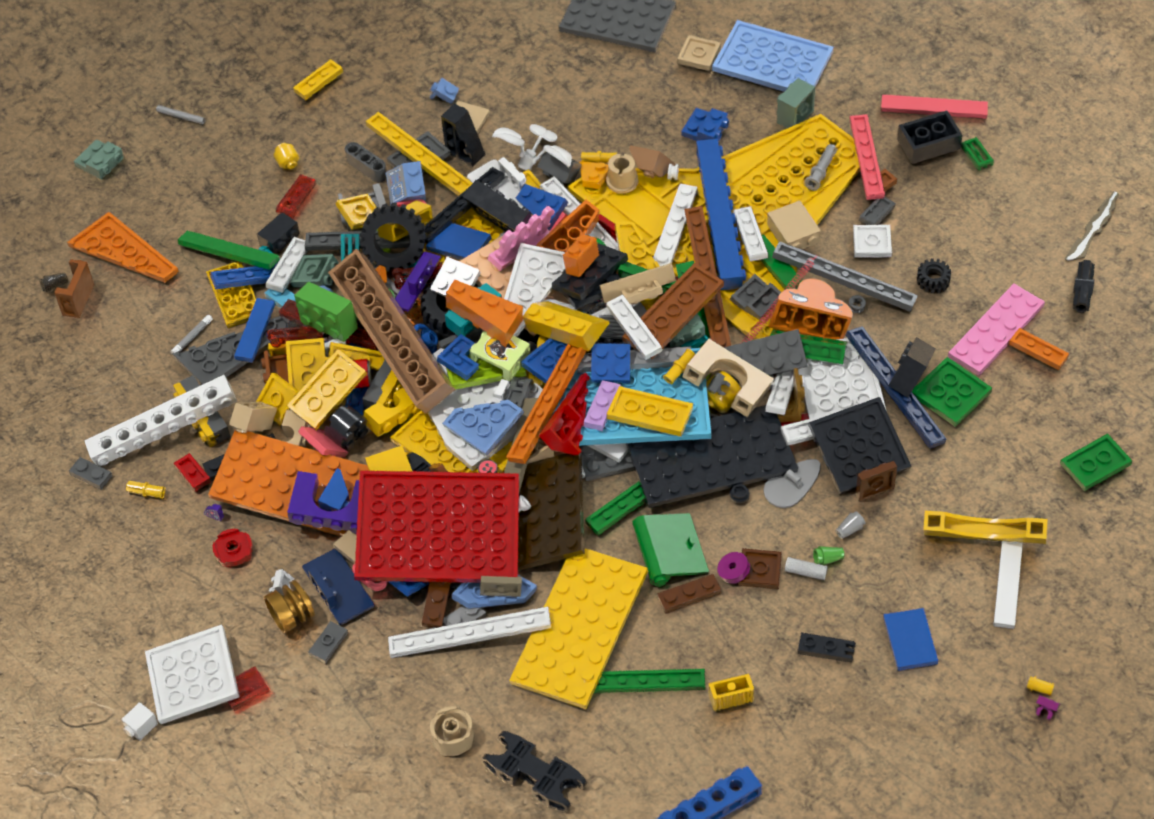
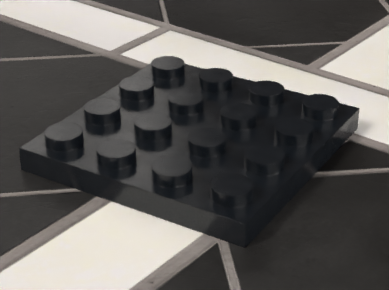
(857, 441)

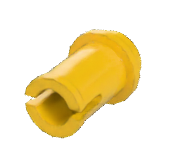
(1040, 686)

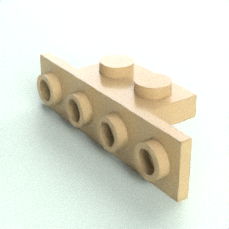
(640, 285)

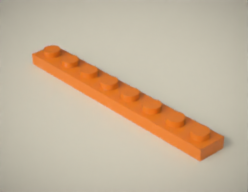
(545, 404)

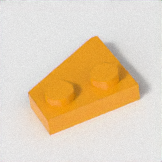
(593, 174)

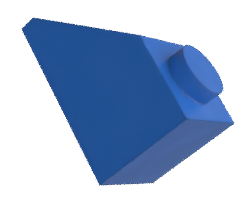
(335, 494)

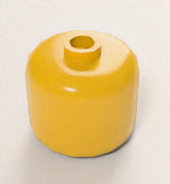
(723, 403)

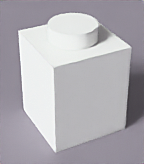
(139, 722)

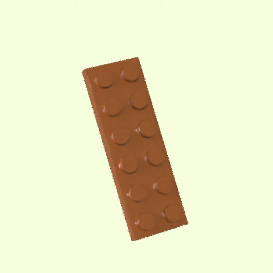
(679, 304)

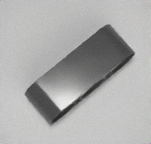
(365, 162)

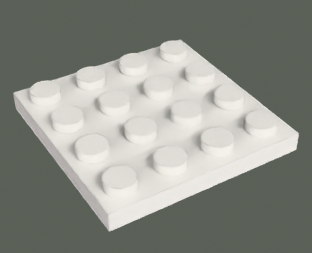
(191, 674)

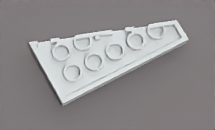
(532, 276)

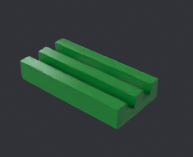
(974, 155)

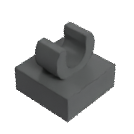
(715, 384)

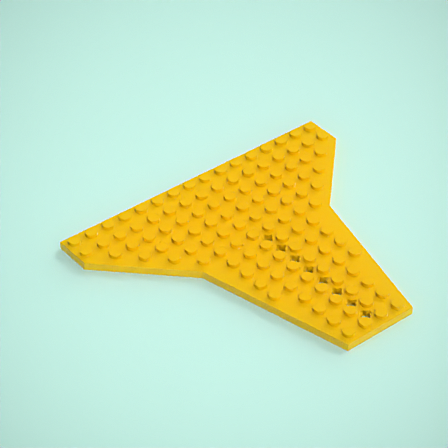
(750, 175)

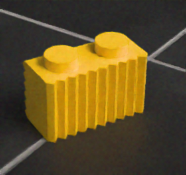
(731, 692)

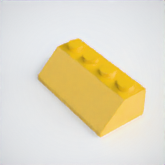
(564, 324)

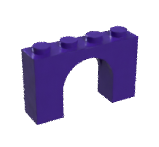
(305, 511)

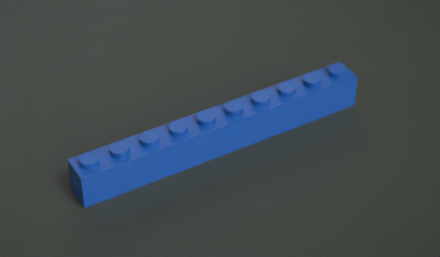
(719, 214)

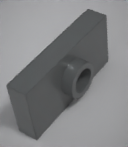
(877, 211)
(328, 642)

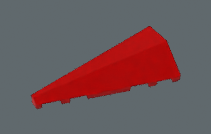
(564, 428)

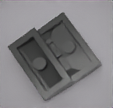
(755, 296)

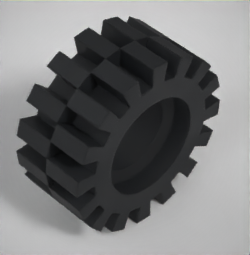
(937, 268)

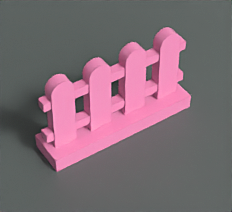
(524, 233)

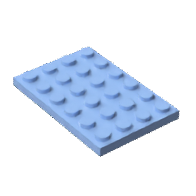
(771, 57)

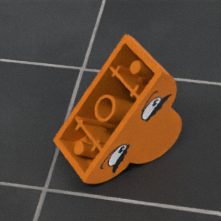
(816, 311)

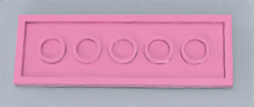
(995, 329)

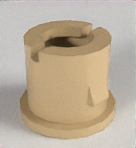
(621, 174)

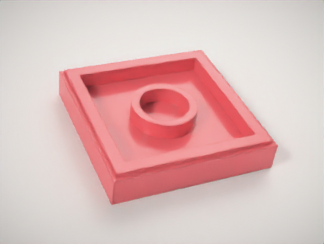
(321, 442)

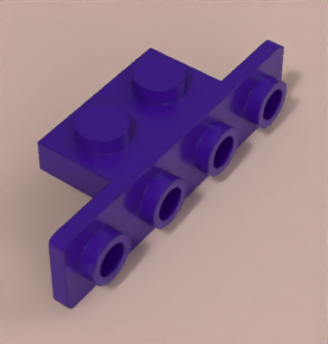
(417, 280)

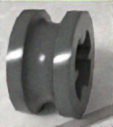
(857, 299)

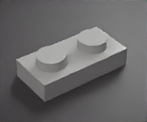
(463, 615)

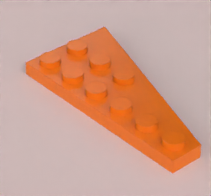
(118, 244)

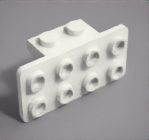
(510, 185)

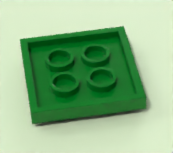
(951, 391)

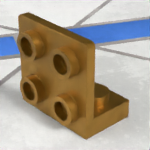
(795, 405)

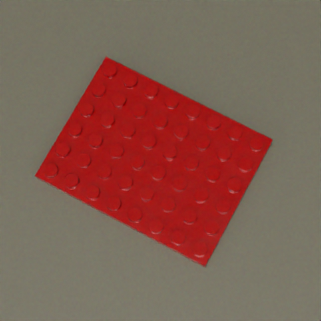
(436, 526)

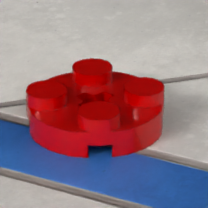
(232, 557)

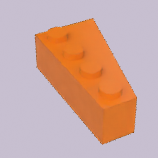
(578, 222)
(486, 311)

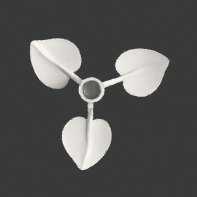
(529, 156)

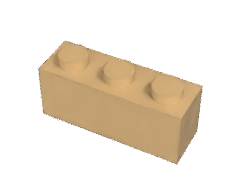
(252, 416)

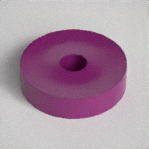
(728, 562)

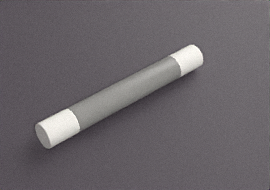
(192, 334)

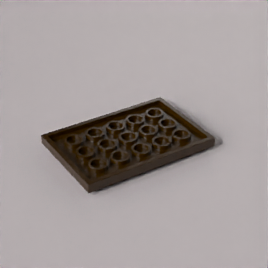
(556, 519)

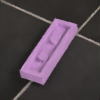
(597, 414)

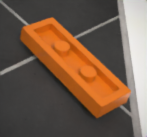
(1038, 348)

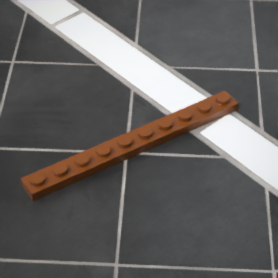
(703, 257)

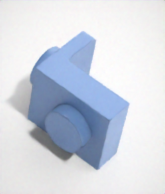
(444, 90)

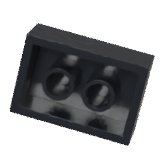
(929, 137)

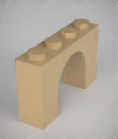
(716, 358)

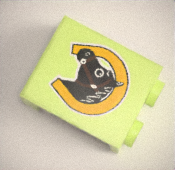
(506, 358)

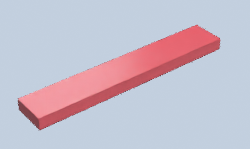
(931, 106)
(867, 157)

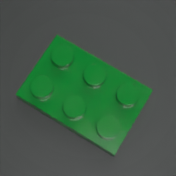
(1096, 462)

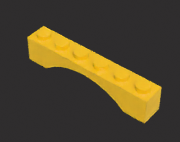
(958, 526)

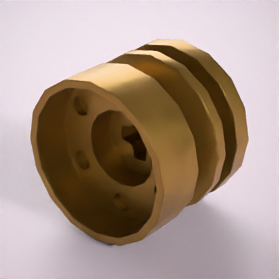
(287, 607)

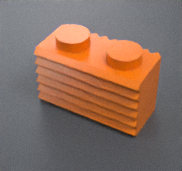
(580, 255)

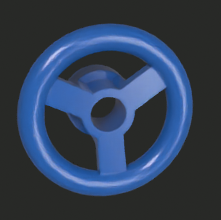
(429, 337)

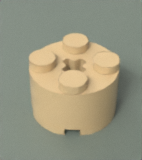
(452, 731)

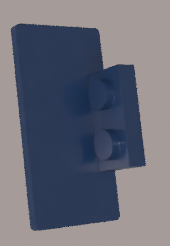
(337, 586)

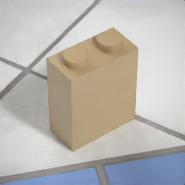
(794, 226)

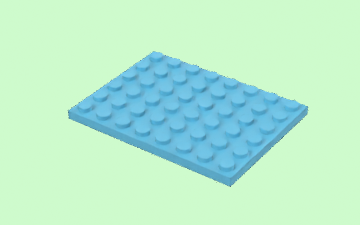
(651, 382)

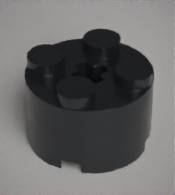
(346, 427)

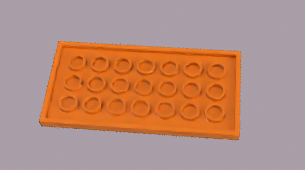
(262, 472)

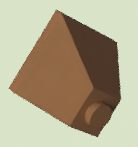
(650, 161)

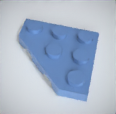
(484, 423)
(469, 595)

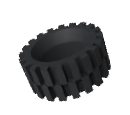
(397, 215)

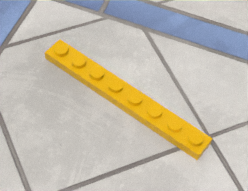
(417, 152)

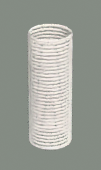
(806, 567)

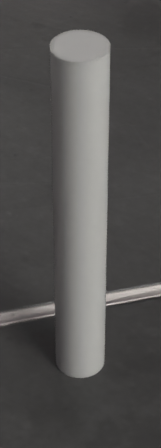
(183, 115)

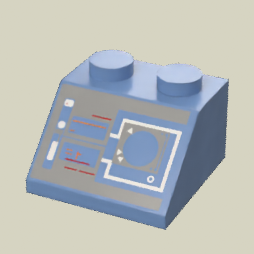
(406, 182)

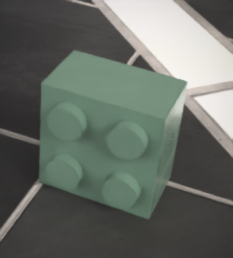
(795, 103)

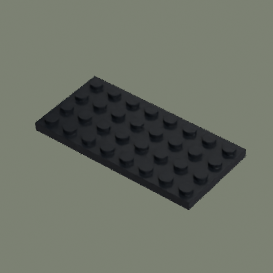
(738, 453)

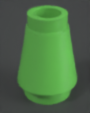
(827, 555)

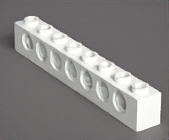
(173, 414)

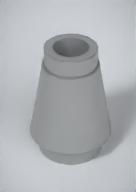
(850, 525)

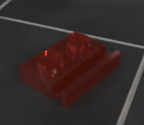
(250, 687)

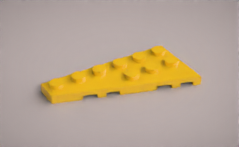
(631, 242)

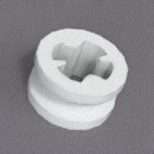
(673, 171)

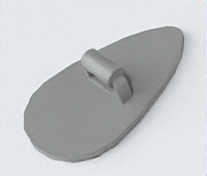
(792, 487)

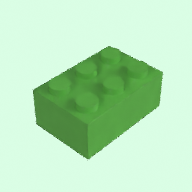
(326, 311)

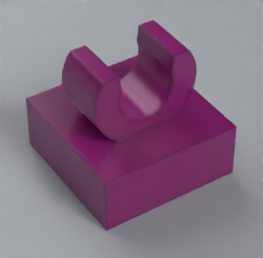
(1047, 704)

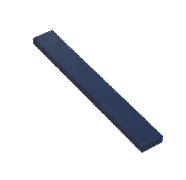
(884, 372)

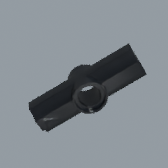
(1083, 286)

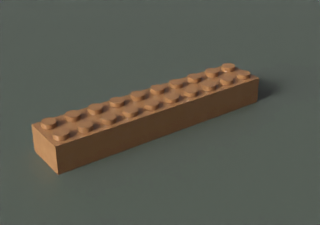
(391, 331)

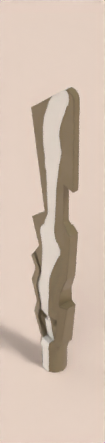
(1094, 226)

